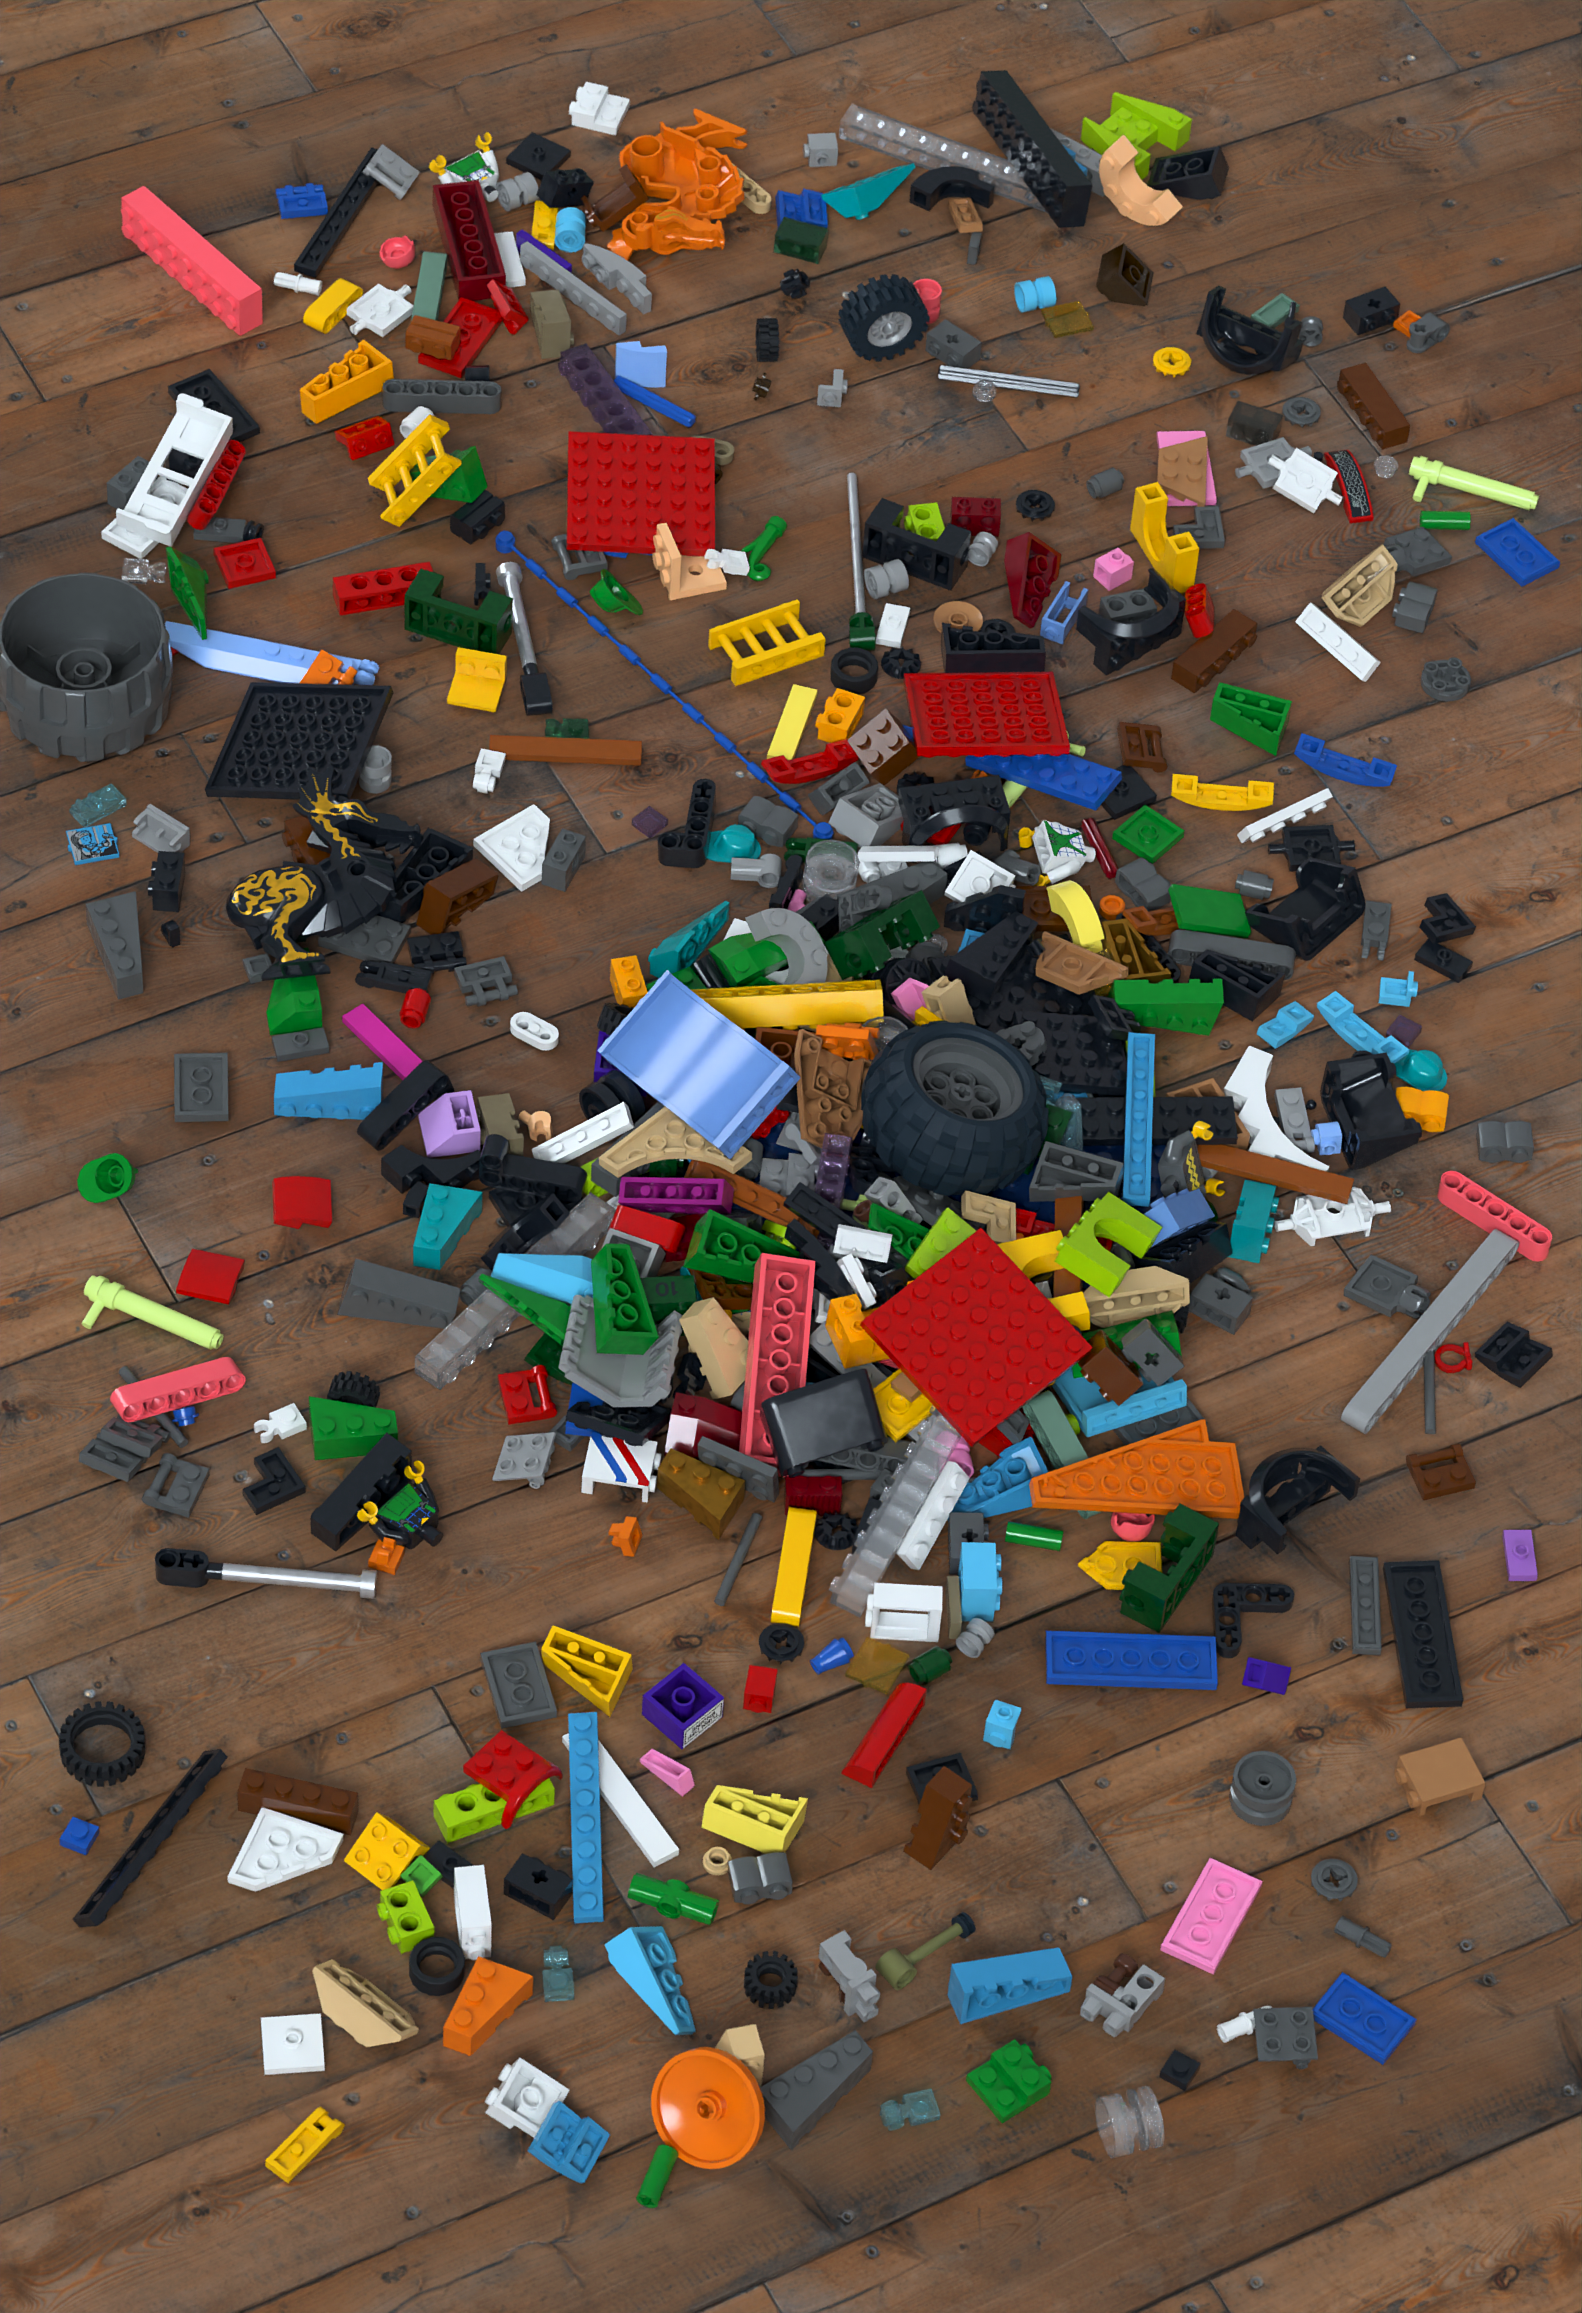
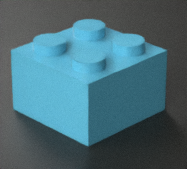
(979, 1581)

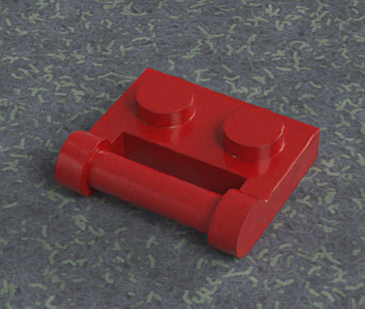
(518, 1399)

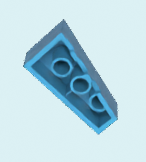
(329, 1093)
(1006, 1982)

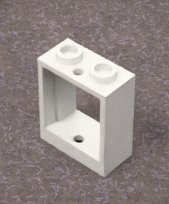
(904, 1625)
(472, 1911)

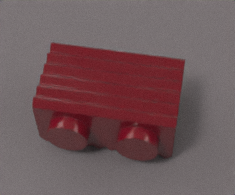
(813, 1493)

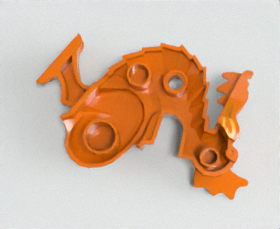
(694, 179)

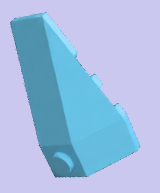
(548, 1275)
(646, 1964)

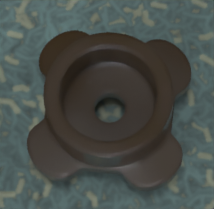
(761, 386)

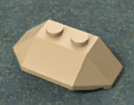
(1363, 588)
(1139, 1295)
(361, 2006)

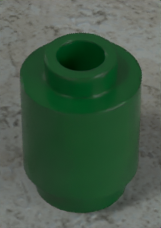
(930, 1665)

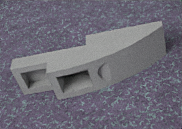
(618, 272)

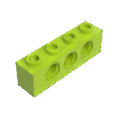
(483, 1813)

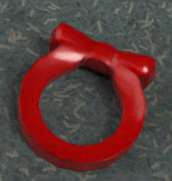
(1466, 1363)

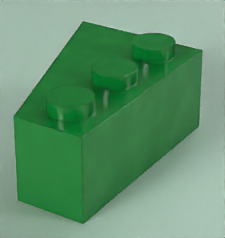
(465, 482)
(1251, 715)

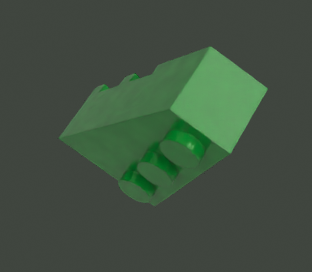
(347, 1428)

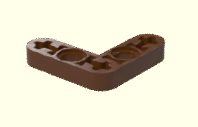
(725, 1294)

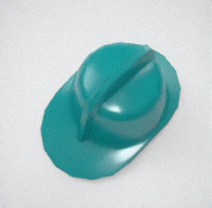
(733, 842)
(1422, 1070)

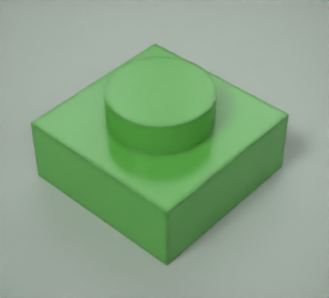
(422, 1874)

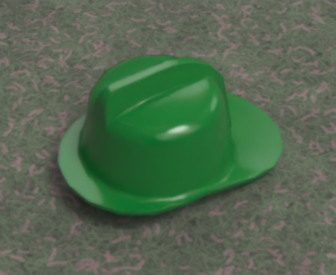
(613, 596)
(106, 1178)

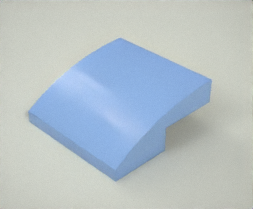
(641, 364)

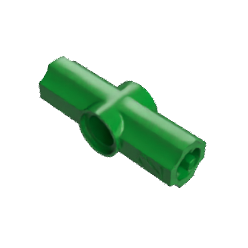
(673, 1899)

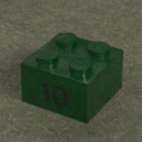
(669, 1294)

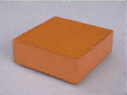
(1403, 322)

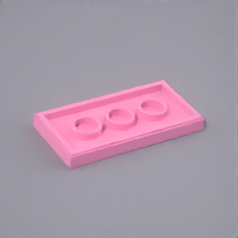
(1175, 437)
(1211, 1916)

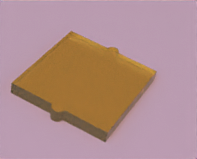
(1067, 319)
(877, 1665)

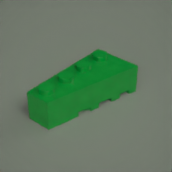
(730, 1248)

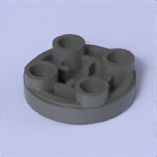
(1445, 679)

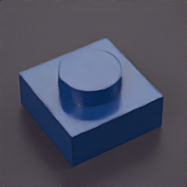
(79, 1836)

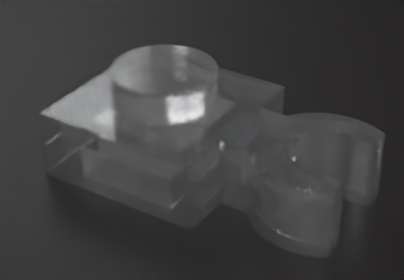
(139, 571)

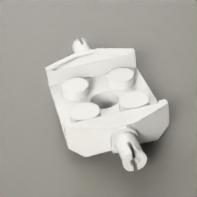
(1314, 1221)

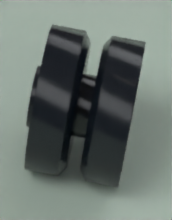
(610, 1091)

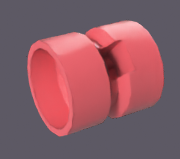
(930, 294)

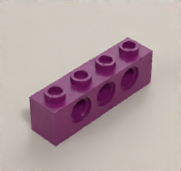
(676, 1195)

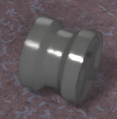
(1311, 331)

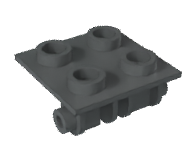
(1286, 2035)

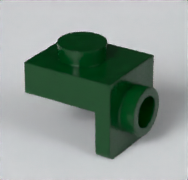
(665, 1168)

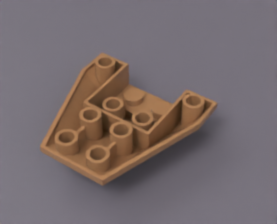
(827, 1090)

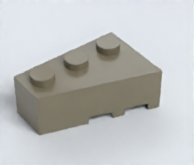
(551, 323)

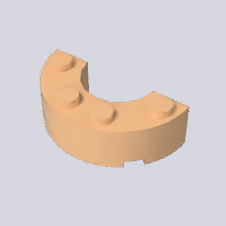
(1129, 192)

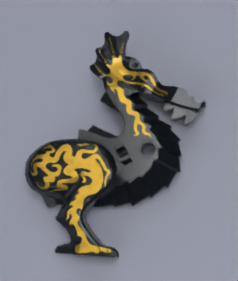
(322, 899)

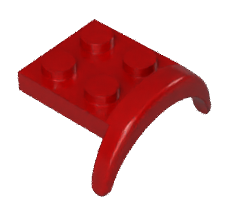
(509, 1772)

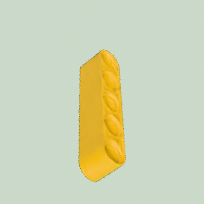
(793, 1566)

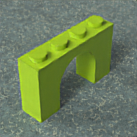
(1111, 1220)

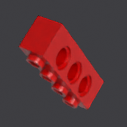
(374, 588)

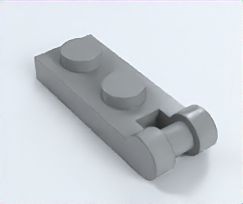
(1294, 1118)

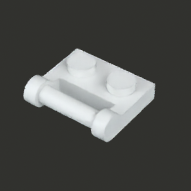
(853, 1271)

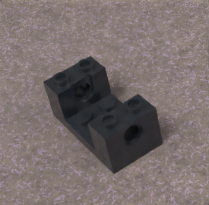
(933, 561)

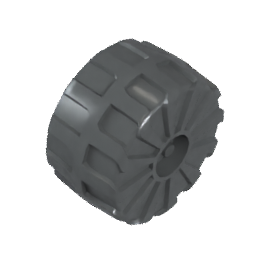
(84, 666)

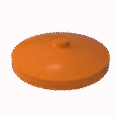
(708, 2107)

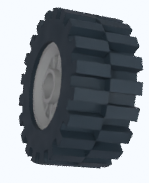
(883, 317)

